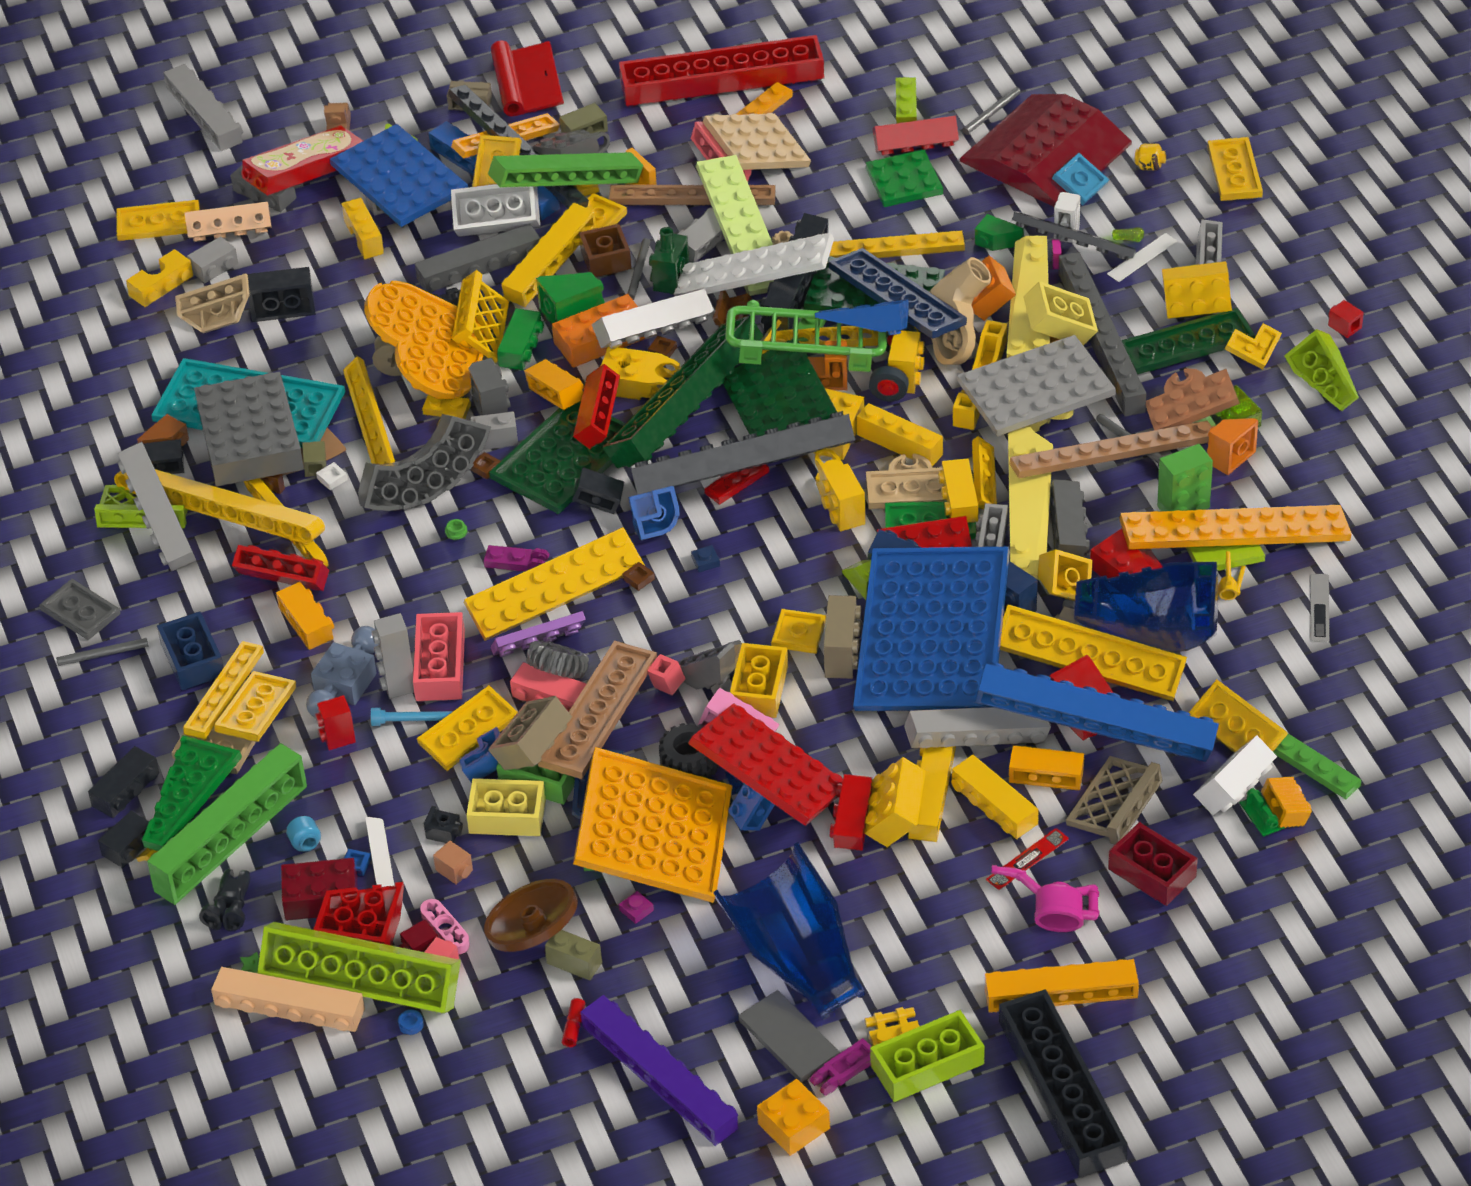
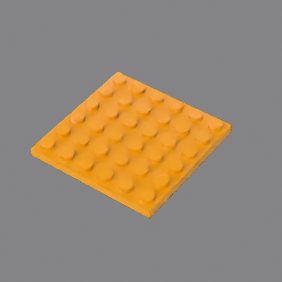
(653, 825)

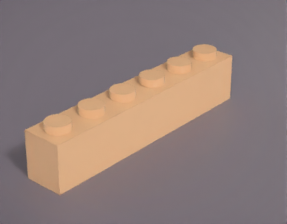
(288, 999)

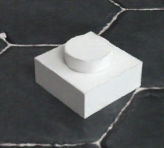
(332, 476)

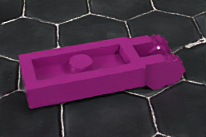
(514, 558)
(843, 1067)

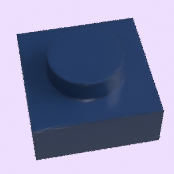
(705, 558)

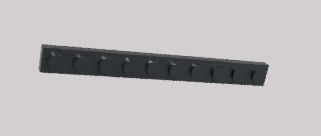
(496, 126)

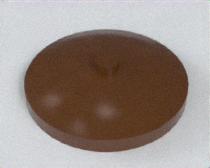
(530, 915)

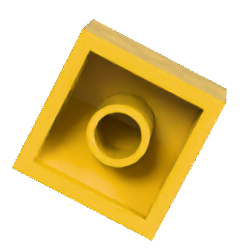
(1061, 571)

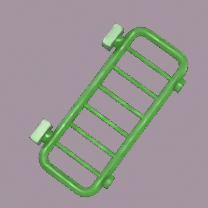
(751, 349)

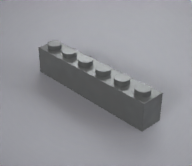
(480, 256)

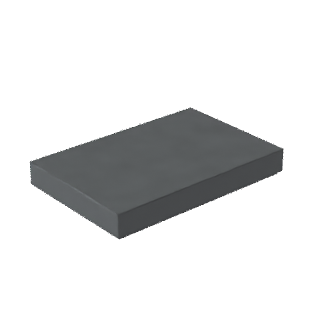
(80, 609)

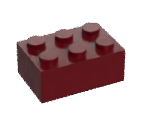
(1152, 863)
(307, 883)

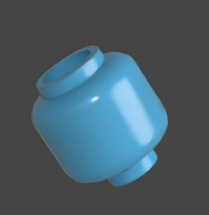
(303, 833)

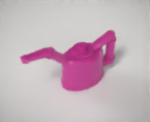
(1057, 904)

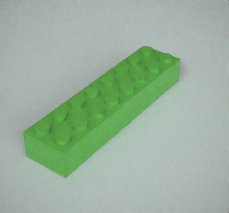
(227, 823)

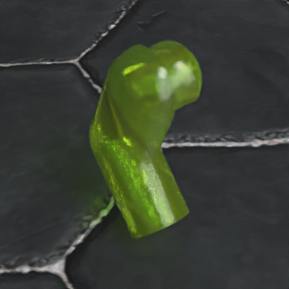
(1132, 234)

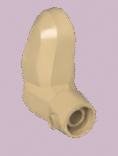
(959, 291)

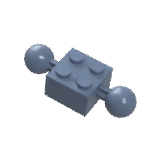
(344, 670)

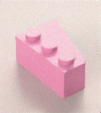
(722, 700)

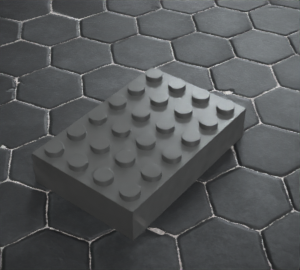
(248, 428)

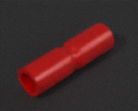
(573, 1022)

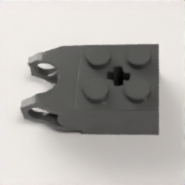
(573, 143)

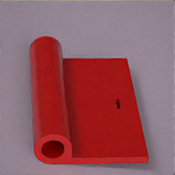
(523, 78)

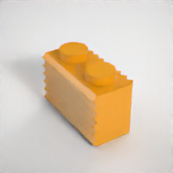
(1286, 801)

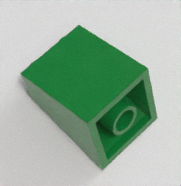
(568, 294)

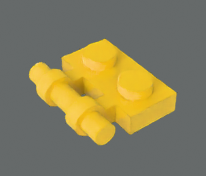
(885, 1033)

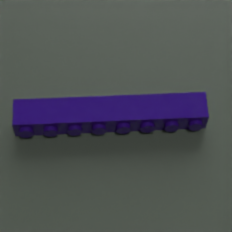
(660, 1070)

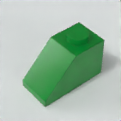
(997, 233)

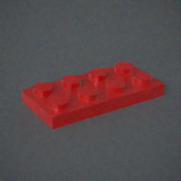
(937, 533)

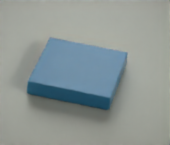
(1080, 178)

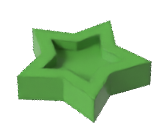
(250, 963)

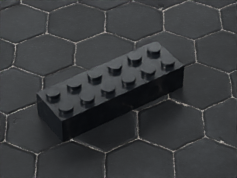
(792, 290)

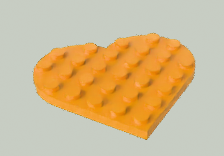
(422, 337)

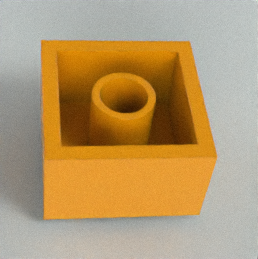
(793, 1117)

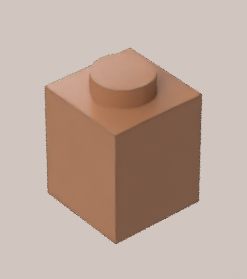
(453, 862)

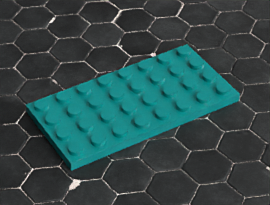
(309, 401)

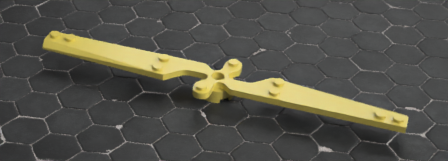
(1028, 495)

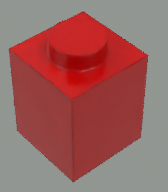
(1345, 318)

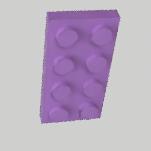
(543, 632)

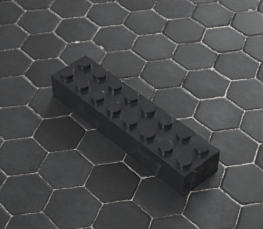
(1063, 1083)

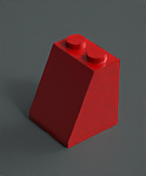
(1082, 673)

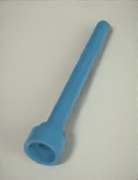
(381, 716)

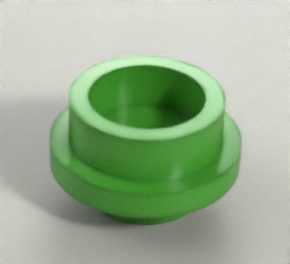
(455, 529)

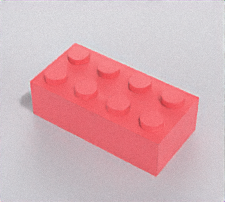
(439, 656)

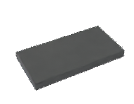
(788, 1035)

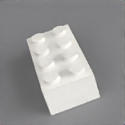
(493, 209)

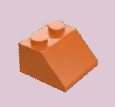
(1232, 443)

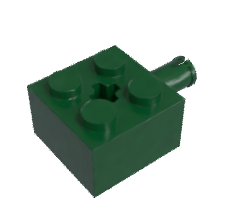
(668, 260)

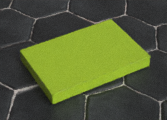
(1240, 555)

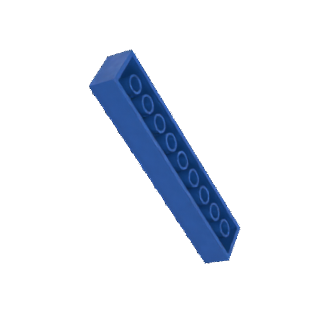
(1097, 712)

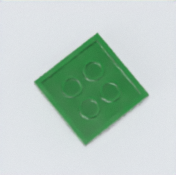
(904, 178)

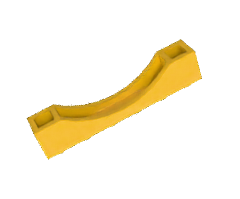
(990, 350)

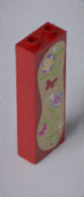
(297, 160)

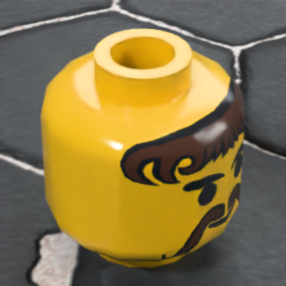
(1150, 157)

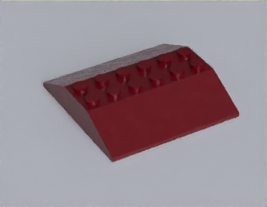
(1042, 139)

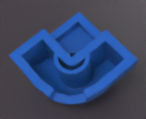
(654, 512)
(480, 761)

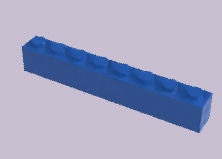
(441, 142)

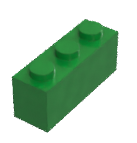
(520, 339)

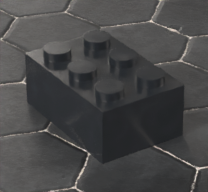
(281, 294)

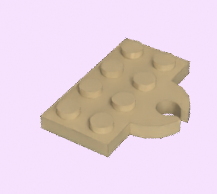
(904, 483)

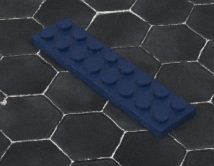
(887, 284)

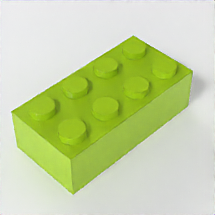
(927, 1055)

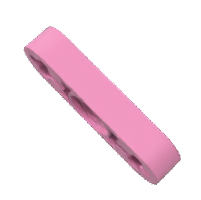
(444, 916)

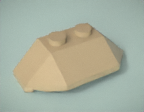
(214, 304)

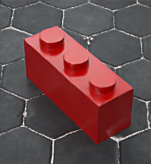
(851, 812)

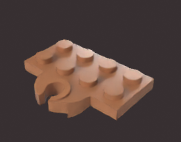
(1191, 399)

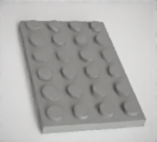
(1036, 385)

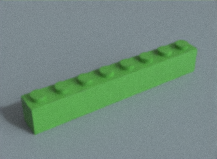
(565, 169)

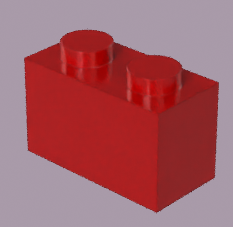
(335, 723)

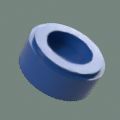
(410, 1022)

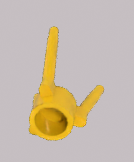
(1228, 588)

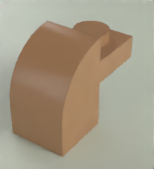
(337, 114)

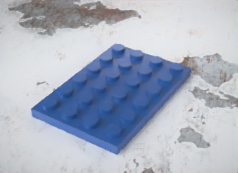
(398, 174)

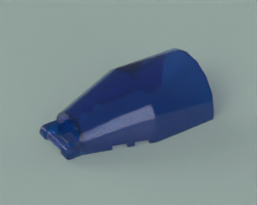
(797, 932)

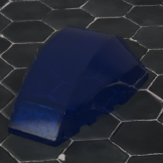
(1156, 607)

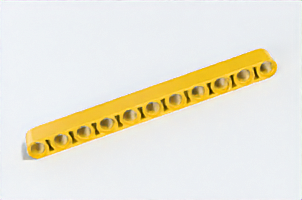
(236, 508)

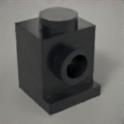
(442, 825)

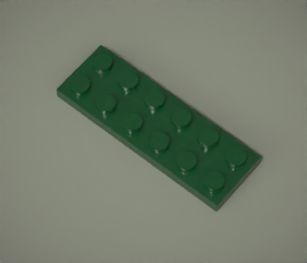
(1184, 340)

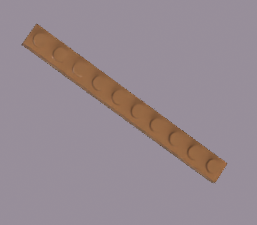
(1110, 449)

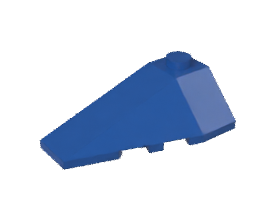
(881, 317)

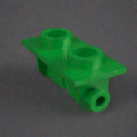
(1260, 813)

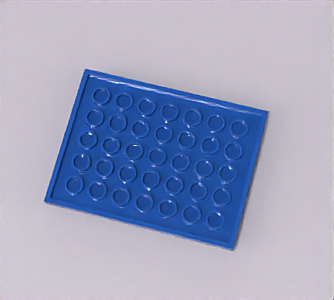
(930, 627)

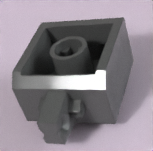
(488, 388)

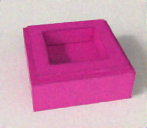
(1056, 252)

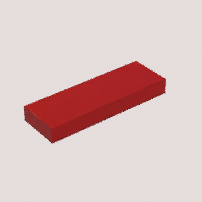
(733, 483)

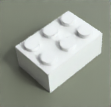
(1236, 776)

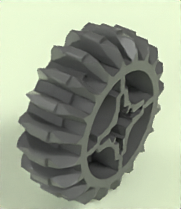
(557, 659)

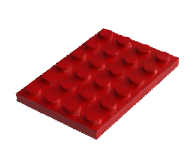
(768, 763)

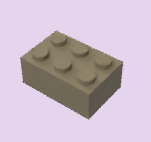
(840, 636)
(530, 733)

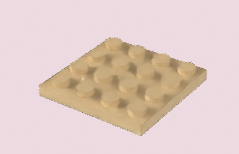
(757, 141)

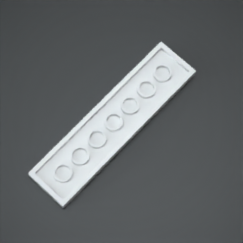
(756, 265)

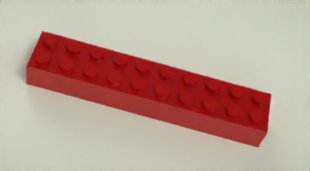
(721, 70)

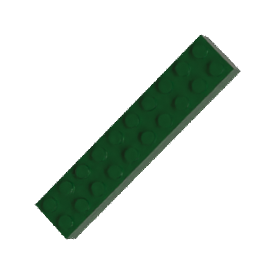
(678, 397)

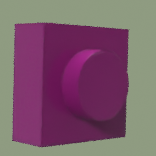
(636, 907)

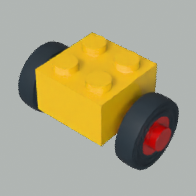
(904, 362)

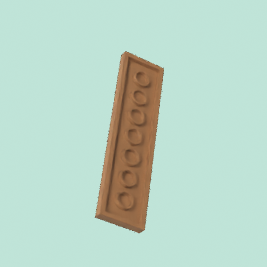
(598, 708)

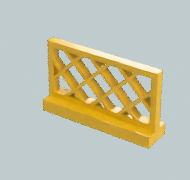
(468, 310)

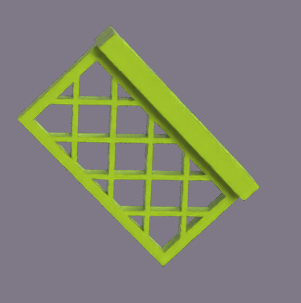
(113, 514)

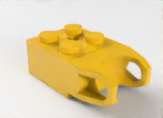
(638, 371)
(840, 491)

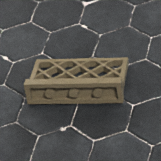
(1131, 803)

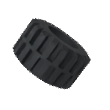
(675, 745)

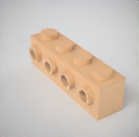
(228, 220)

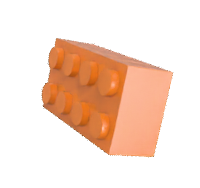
(576, 336)

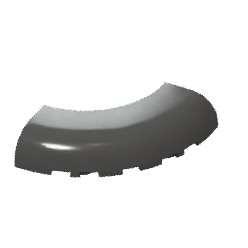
(427, 471)

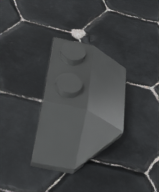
(711, 665)

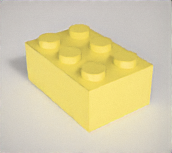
(1060, 313)
(506, 807)

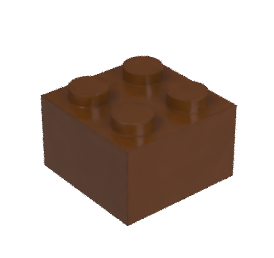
(605, 250)

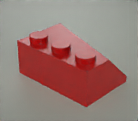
(1114, 557)
(362, 913)

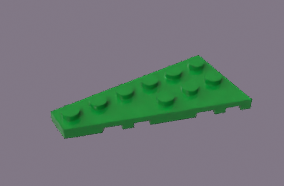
(188, 785)

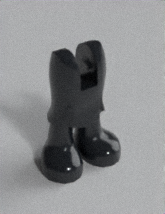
(230, 896)

